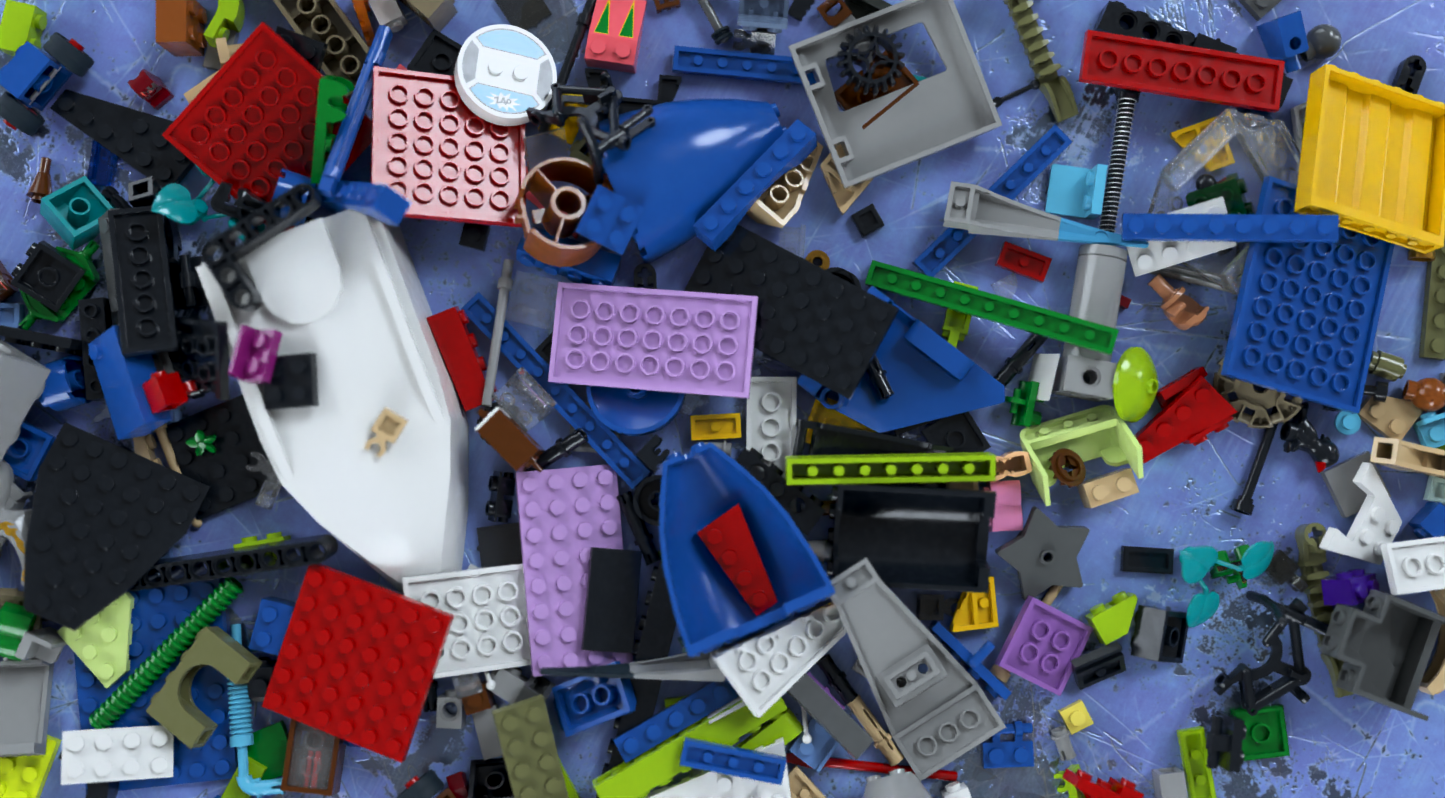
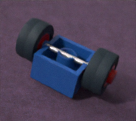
(36, 78)

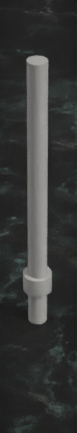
(504, 285)

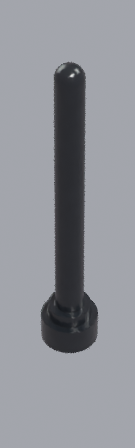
(1244, 503)

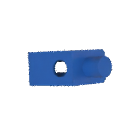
(1285, 39)

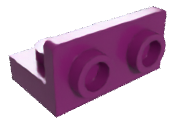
(255, 354)

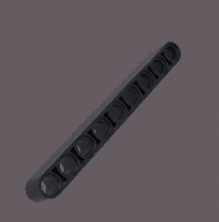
(239, 561)

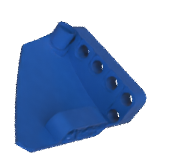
(924, 372)

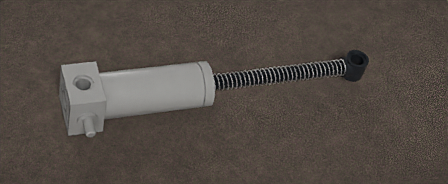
(1099, 277)

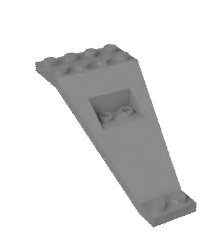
(935, 712)

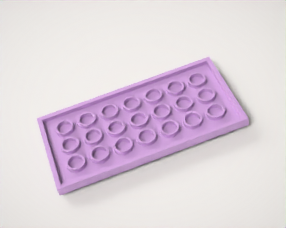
(653, 340)
(559, 522)

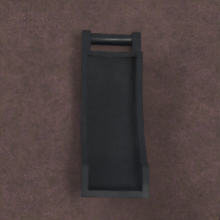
(842, 440)

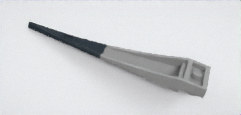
(674, 667)

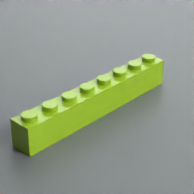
(890, 468)
(663, 761)

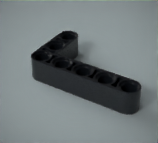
(253, 239)

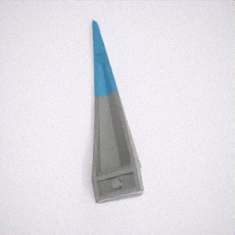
(991, 214)

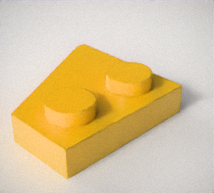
(976, 610)

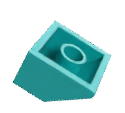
(75, 211)

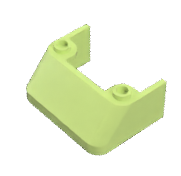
(1088, 433)

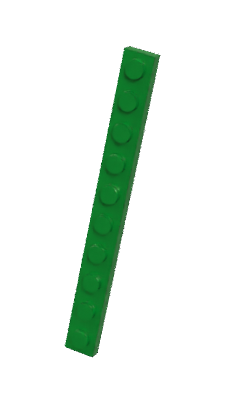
(992, 307)

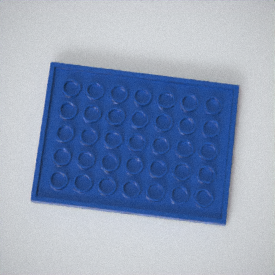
(1308, 311)
(153, 619)

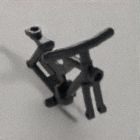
(599, 100)
(1292, 675)

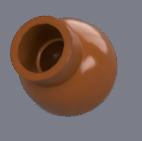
(1425, 394)

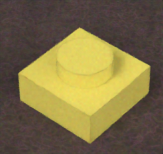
(1075, 716)

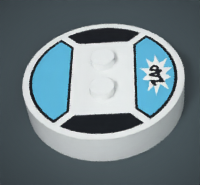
(504, 73)

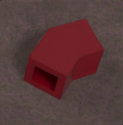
(458, 784)

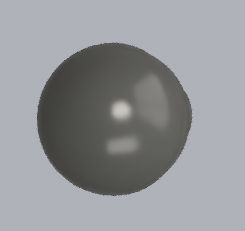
(1323, 42)

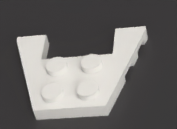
(1374, 524)

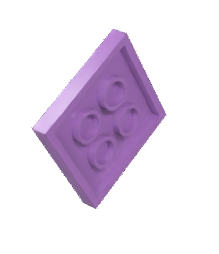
(1043, 645)

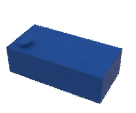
(122, 386)

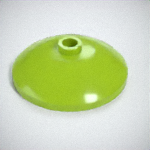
(1134, 384)

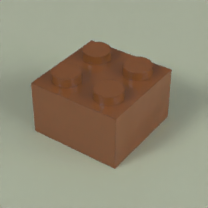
(181, 27)

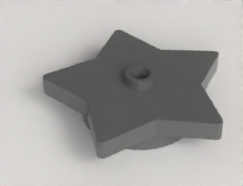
(1040, 537)

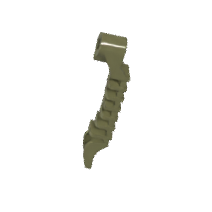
(1054, 87)
(1312, 572)

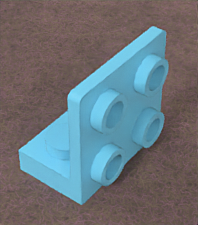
(1076, 191)

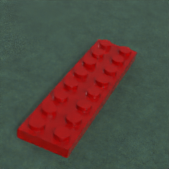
(1181, 71)

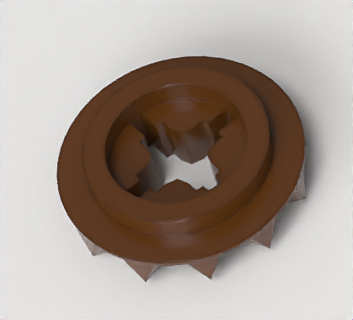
(1070, 460)

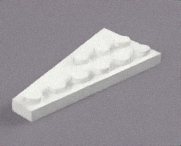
(778, 658)
(719, 785)

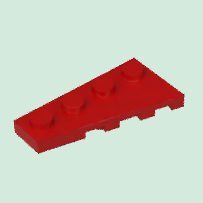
(1183, 418)
(737, 554)

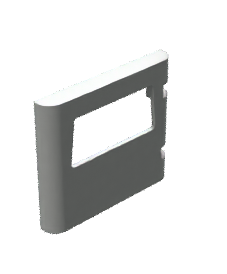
(925, 121)

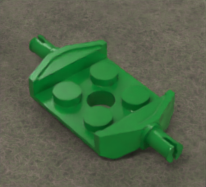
(90, 279)

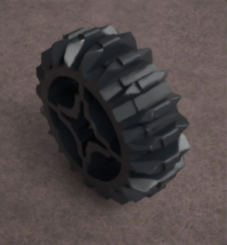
(860, 58)

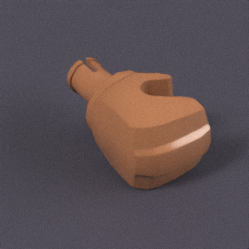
(1178, 307)

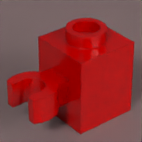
(167, 391)

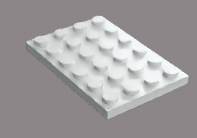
(488, 618)

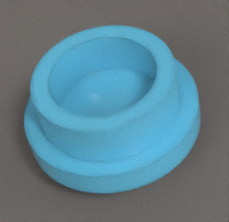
(1347, 423)

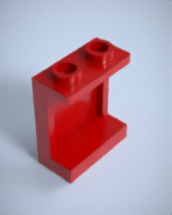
(1173, 389)

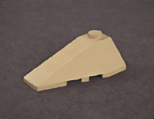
(785, 195)

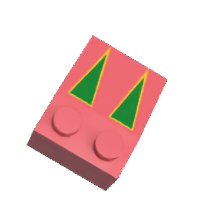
(615, 35)

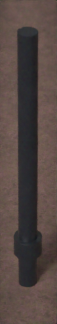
(583, 22)

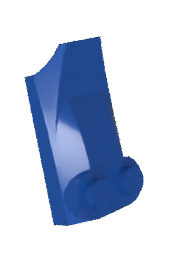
(28, 451)
(592, 701)

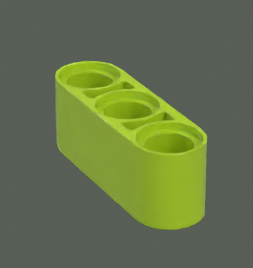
(785, 726)

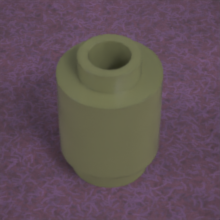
(1387, 366)

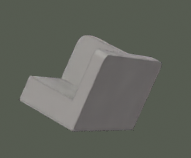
(42, 644)

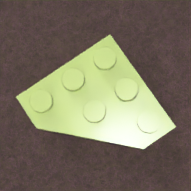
(105, 641)

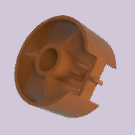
(556, 199)

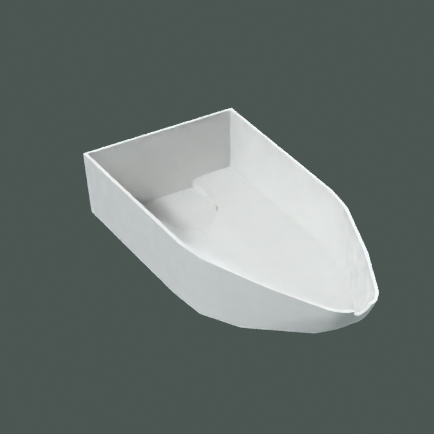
(358, 305)

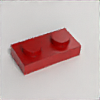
(1023, 262)

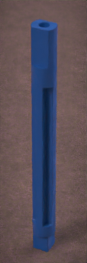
(355, 112)

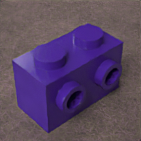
(1349, 587)

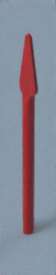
(871, 767)

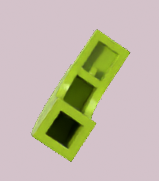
(228, 16)

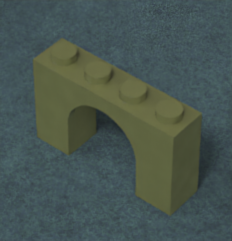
(174, 702)

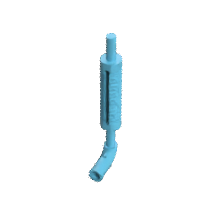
(243, 737)

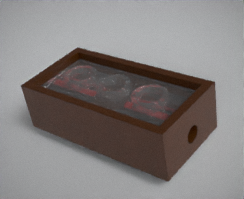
(312, 761)

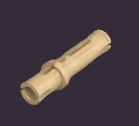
(881, 739)

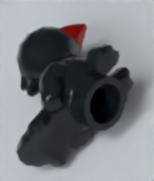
(1302, 436)

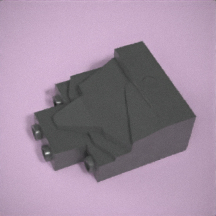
(1383, 649)

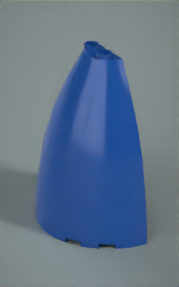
(687, 163)
(703, 598)

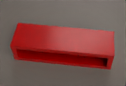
(460, 355)

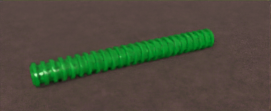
(166, 654)

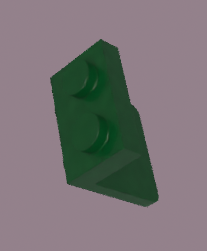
(1231, 190)

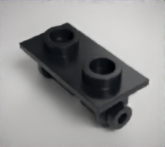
(497, 505)

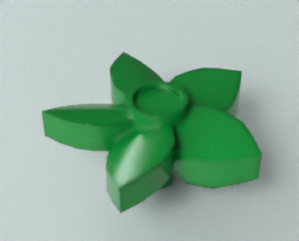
(201, 442)

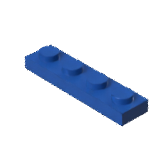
(733, 761)

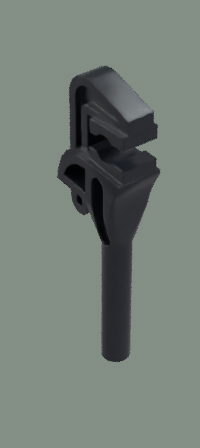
(246, 202)

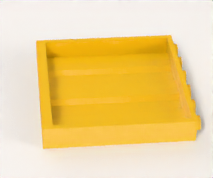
(1373, 159)

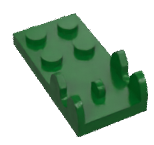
(329, 110)

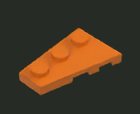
(361, 8)

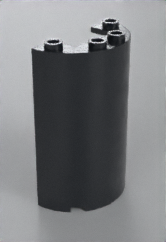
(913, 535)

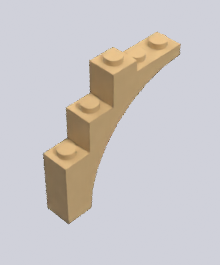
(1408, 456)

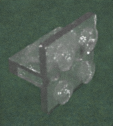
(524, 400)

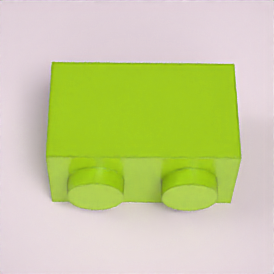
(21, 24)

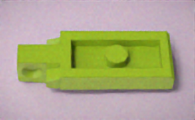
(956, 324)

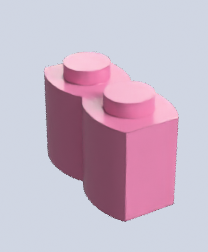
(1008, 506)

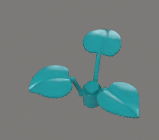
(176, 203)
(1199, 560)

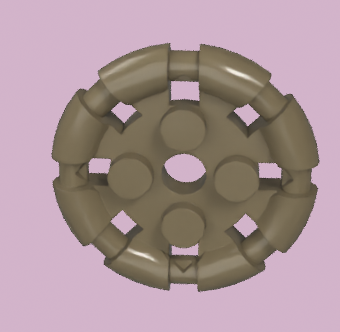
(1257, 401)

